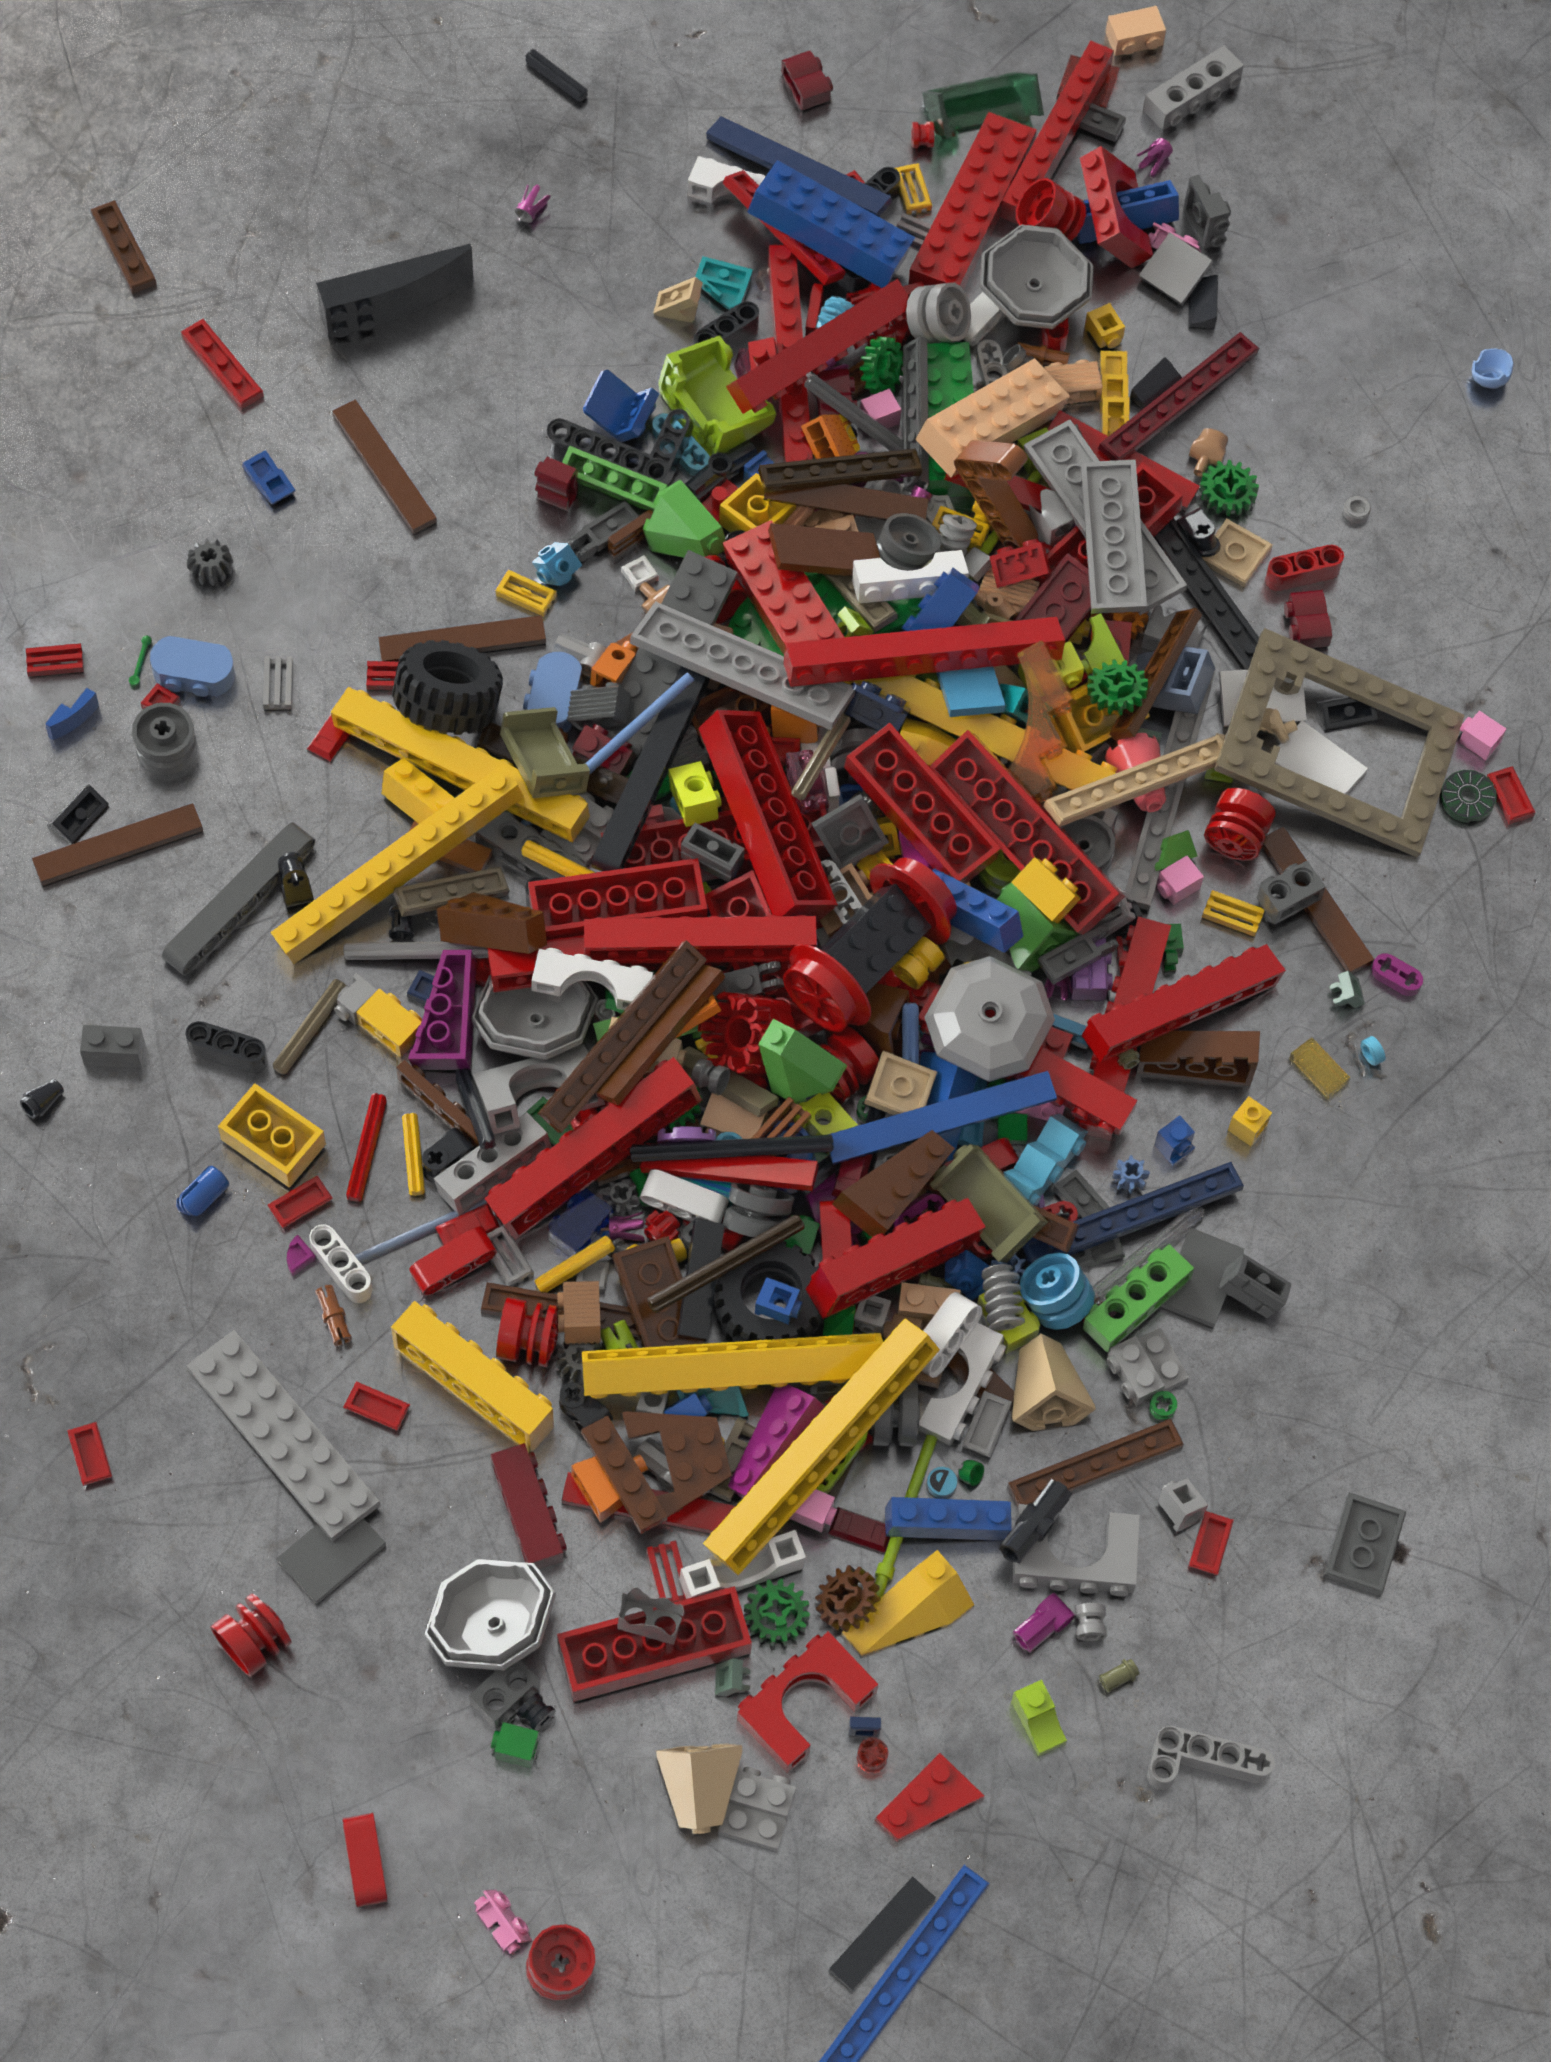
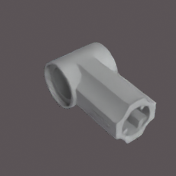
(585, 653)
(656, 1462)

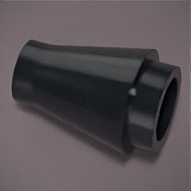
(40, 1099)

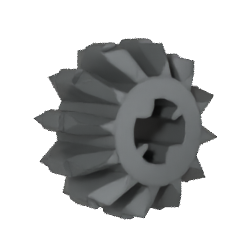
(209, 562)
(568, 1360)

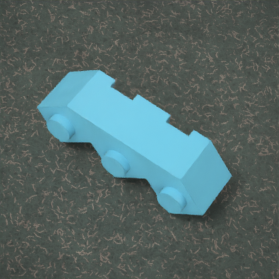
(1047, 1157)

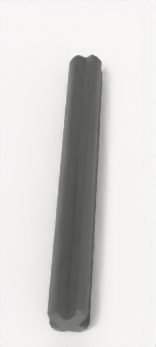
(853, 413)

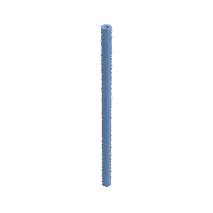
(636, 725)

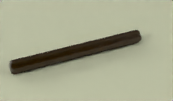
(725, 1263)

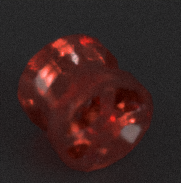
(874, 1749)

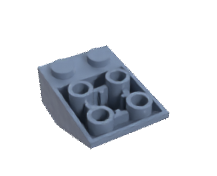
(1186, 682)

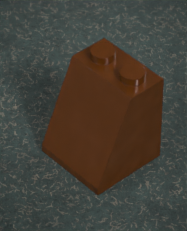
(884, 1027)

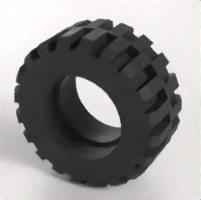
(447, 687)
(779, 1264)

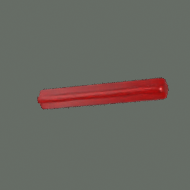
(366, 1147)

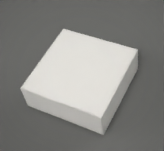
(639, 572)

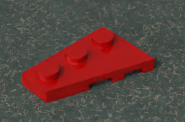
(928, 1798)

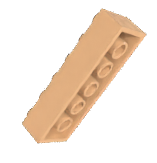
(994, 414)

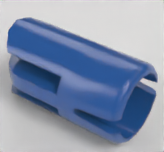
(202, 1192)

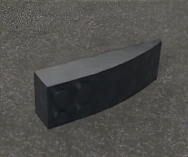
(391, 290)

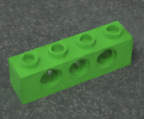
(614, 479)
(1112, 1331)

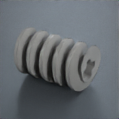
(956, 533)
(1000, 1297)

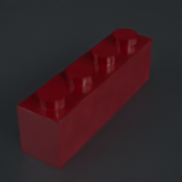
(527, 1506)

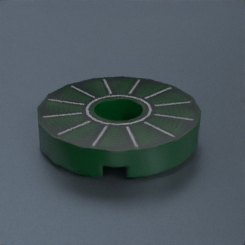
(1471, 782)

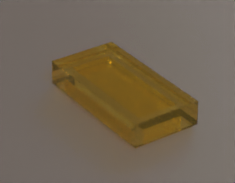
(1319, 1067)

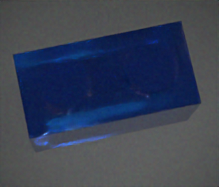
(579, 1223)

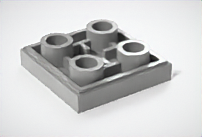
(1176, 268)

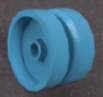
(1057, 1291)

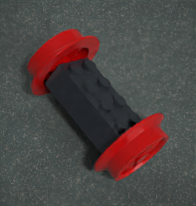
(834, 980)

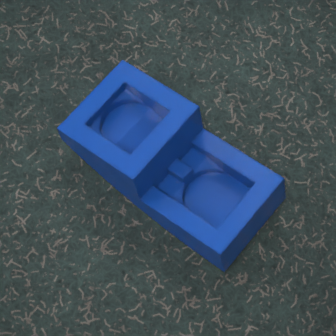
(268, 478)
(67, 719)

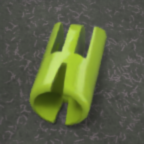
(624, 1336)

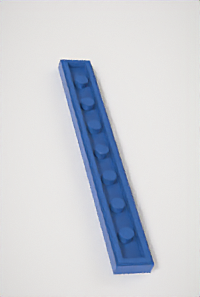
(942, 1117)
(907, 1968)

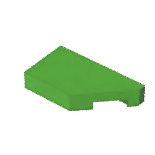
(1175, 848)

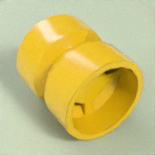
(916, 963)

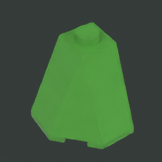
(682, 524)
(1039, 932)
(797, 1064)

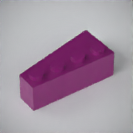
(446, 1026)
(781, 1423)

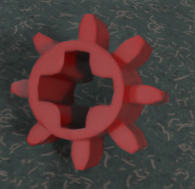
(661, 1226)

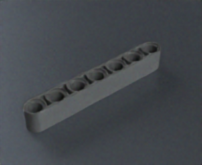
(235, 901)

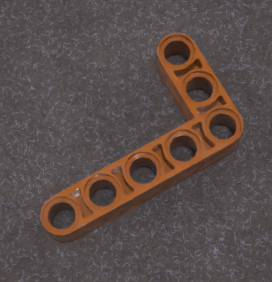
(985, 471)

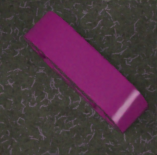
(1397, 974)
(918, 1205)

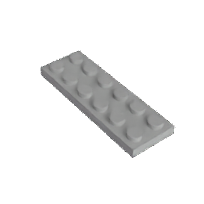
(1113, 536)

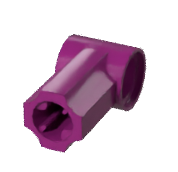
(1049, 1617)

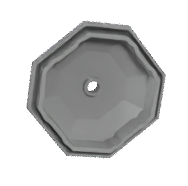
(1038, 258)
(533, 1021)
(983, 1044)
(488, 1596)

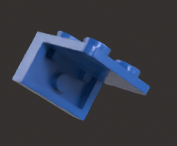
(619, 407)

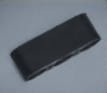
(734, 323)
(217, 1037)

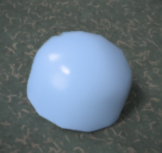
(1492, 368)

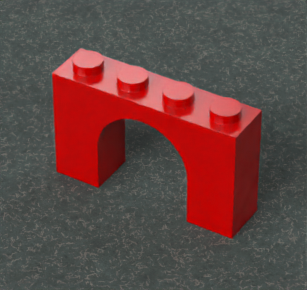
(1114, 232)
(821, 1662)

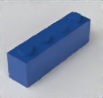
(1142, 206)
(945, 604)
(983, 915)
(947, 1518)

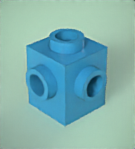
(556, 564)

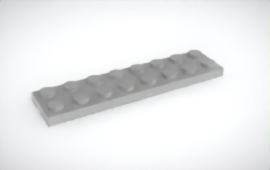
(1059, 460)
(737, 664)
(283, 1435)

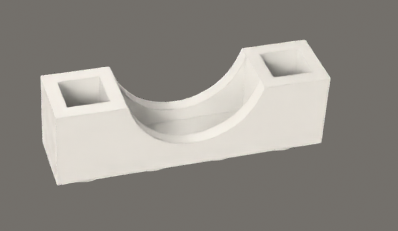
(707, 179)
(880, 582)
(558, 971)
(946, 1415)
(777, 1558)

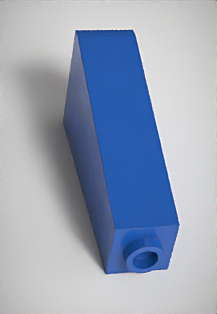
(948, 1084)

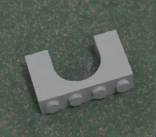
(505, 1084)
(1112, 1573)

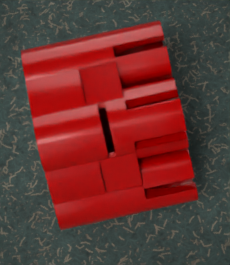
(740, 1029)

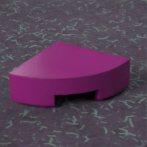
(299, 1255)

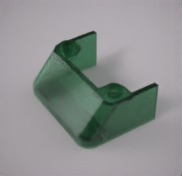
(968, 103)

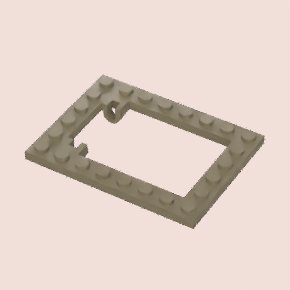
(1246, 762)

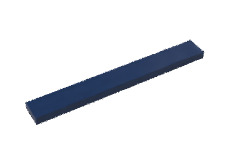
(767, 152)
(1145, 1210)

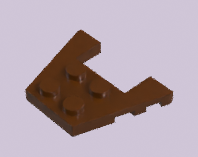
(692, 1453)

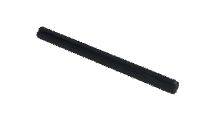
(732, 1148)

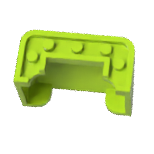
(697, 383)

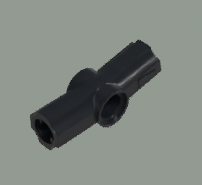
(732, 464)
(1035, 1522)

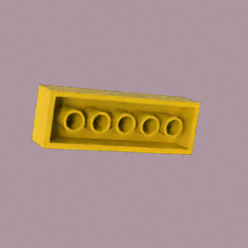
(473, 1376)

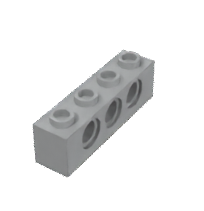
(1193, 88)
(491, 1166)

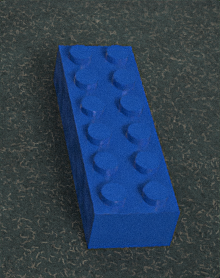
(830, 224)

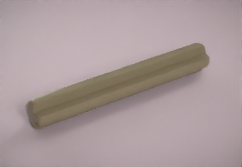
(820, 758)
(308, 1028)

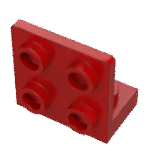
(1020, 564)

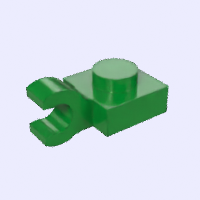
(1173, 947)

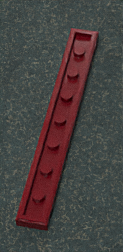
(1179, 398)

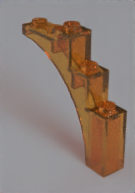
(1042, 739)

